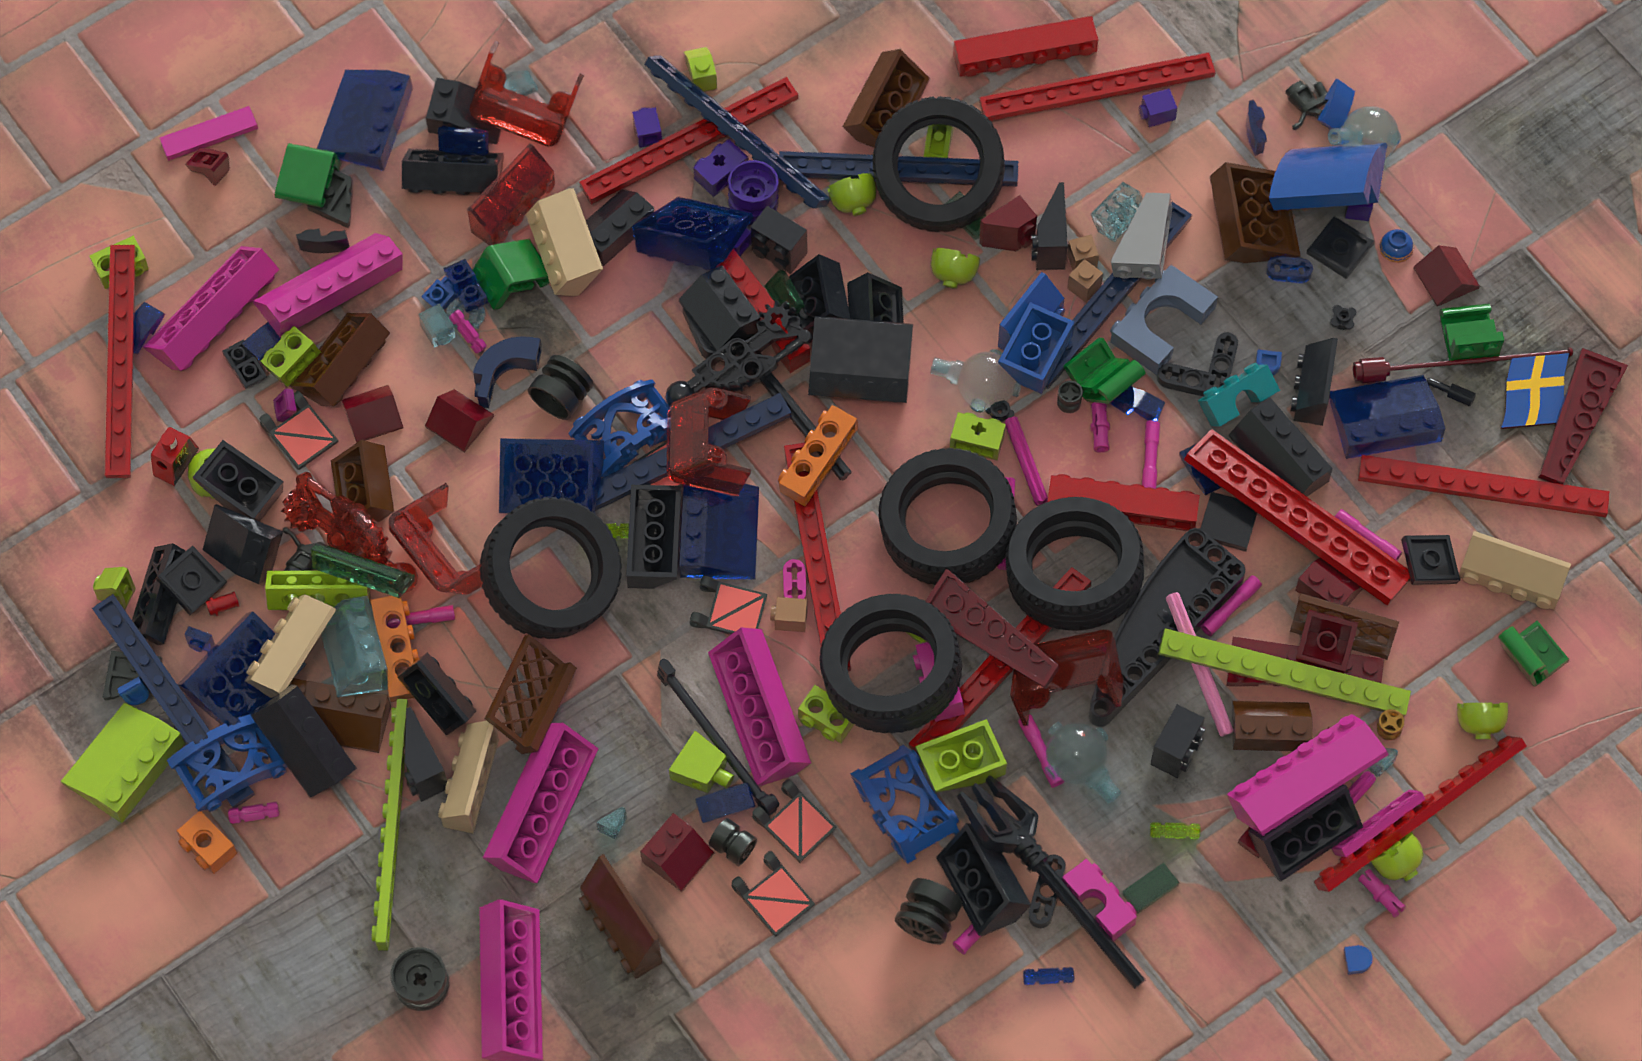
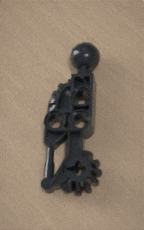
(735, 374)

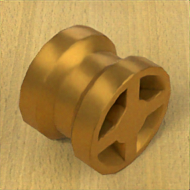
(1392, 719)

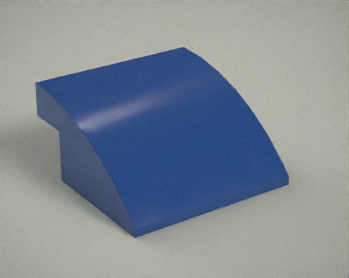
(1328, 177)

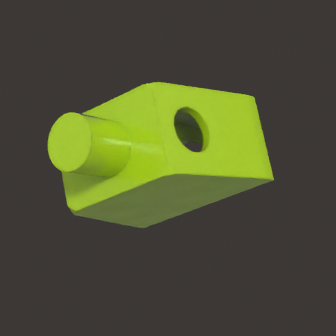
(700, 765)

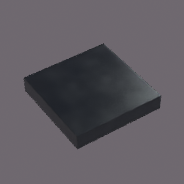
(1340, 247)
(1228, 521)
(1430, 559)
(191, 580)

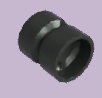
(730, 840)

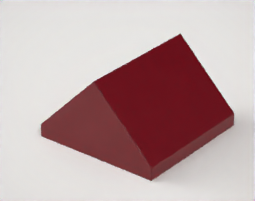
(1445, 275)
(372, 413)
(457, 419)
(1327, 640)

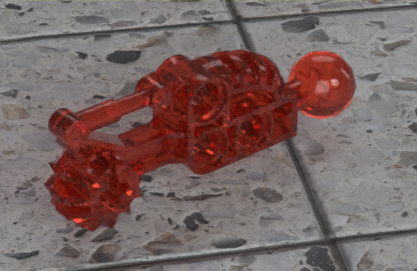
(307, 513)

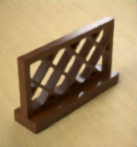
(1370, 634)
(543, 708)

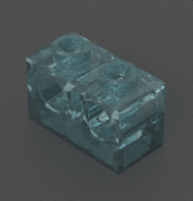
(1117, 211)

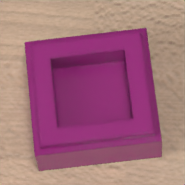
(284, 405)

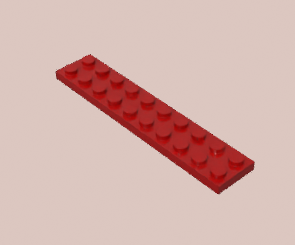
(1299, 516)

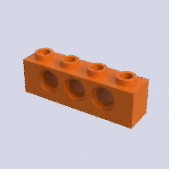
(803, 488)
(384, 610)

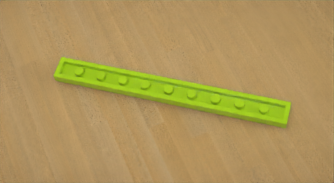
(1283, 672)
(390, 833)

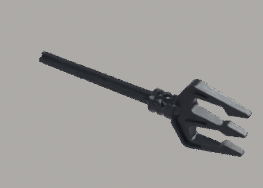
(773, 387)
(1018, 838)

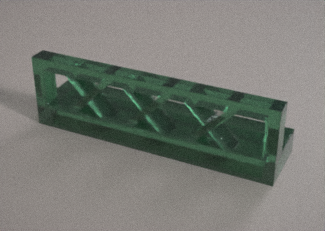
(361, 570)

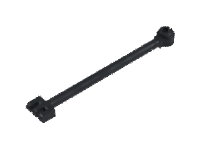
(666, 674)

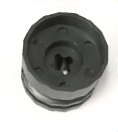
(560, 387)
(928, 911)
(422, 964)

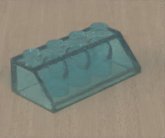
(354, 649)

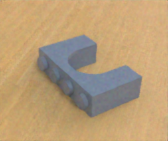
(1174, 291)

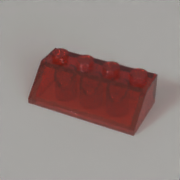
(510, 196)

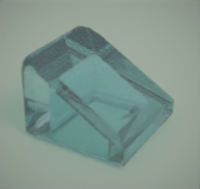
(521, 82)
(1382, 765)
(612, 823)

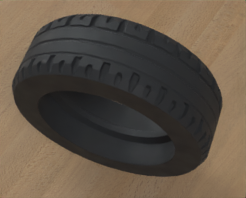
(933, 112)
(935, 469)
(587, 531)
(1081, 608)
(883, 615)

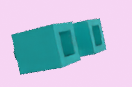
(1220, 403)

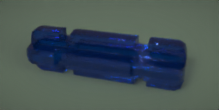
(1048, 976)

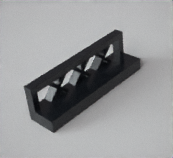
(161, 606)

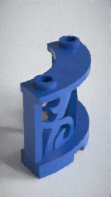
(625, 401)
(193, 756)
(905, 840)

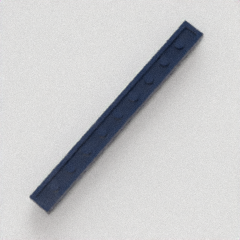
(737, 131)
(909, 167)
(1108, 299)
(720, 434)
(162, 684)

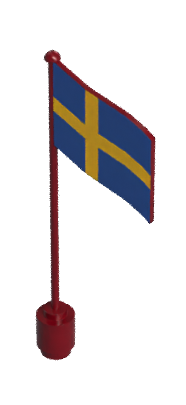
(1532, 383)

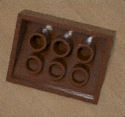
(1246, 219)
(620, 919)

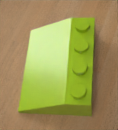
(123, 761)

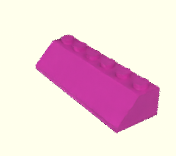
(330, 283)
(212, 308)
(759, 706)
(1306, 774)
(540, 803)
(510, 982)

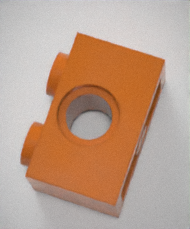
(200, 829)

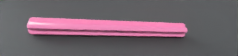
(1202, 673)

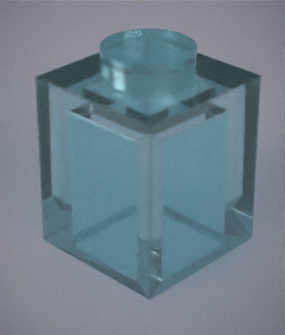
(437, 325)

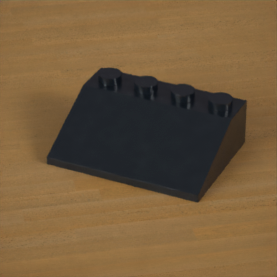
(860, 359)

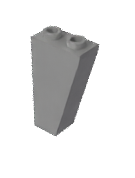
(1145, 240)

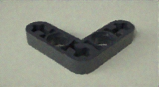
(1206, 379)

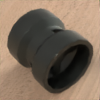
(1069, 390)

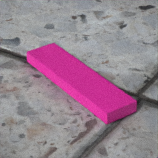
(208, 133)
(1379, 822)

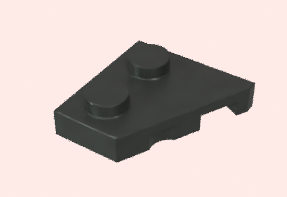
(338, 200)
(119, 673)

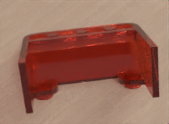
(517, 112)
(689, 455)
(412, 531)
(1082, 662)

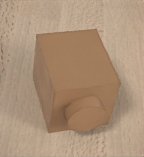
(1082, 249)
(1085, 280)
(789, 614)

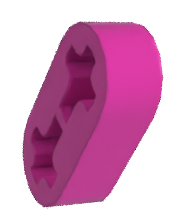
(800, 583)

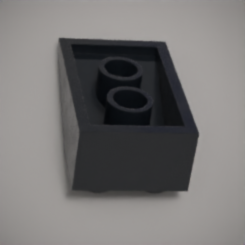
(451, 108)
(1050, 242)
(239, 482)
(242, 544)
(424, 771)

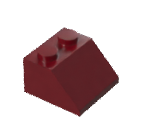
(1009, 226)
(1327, 583)
(676, 852)

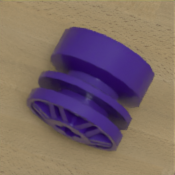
(753, 188)

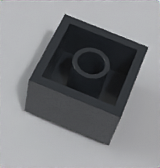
(778, 240)
(1178, 741)

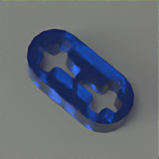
(1289, 269)

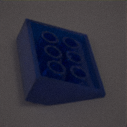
(366, 116)
(691, 232)
(1386, 416)
(549, 469)
(719, 533)
(220, 676)

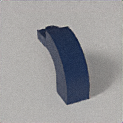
(502, 357)

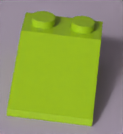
(962, 757)

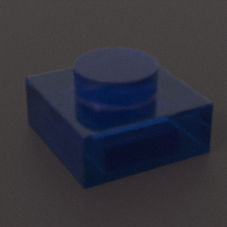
(199, 640)

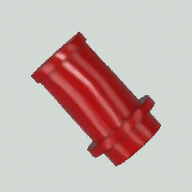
(222, 603)

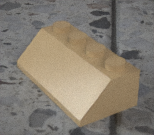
(564, 243)
(1514, 570)
(290, 645)
(469, 777)

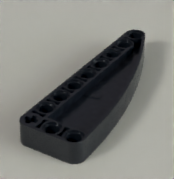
(1193, 576)

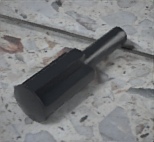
(1454, 391)

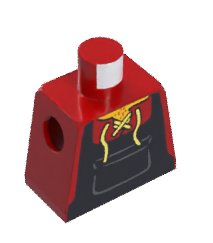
(175, 452)

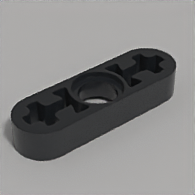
(1035, 906)

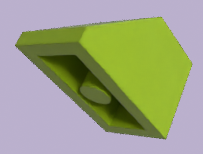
(701, 68)
(938, 141)
(116, 582)

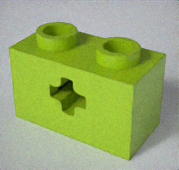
(986, 444)

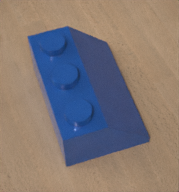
(1041, 293)
(1036, 347)

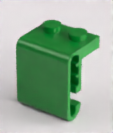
(306, 174)
(509, 269)
(1470, 332)
(1101, 373)
(1533, 652)

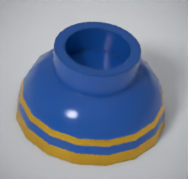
(1396, 246)

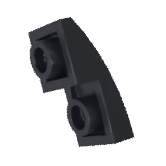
(313, 242)
(244, 364)

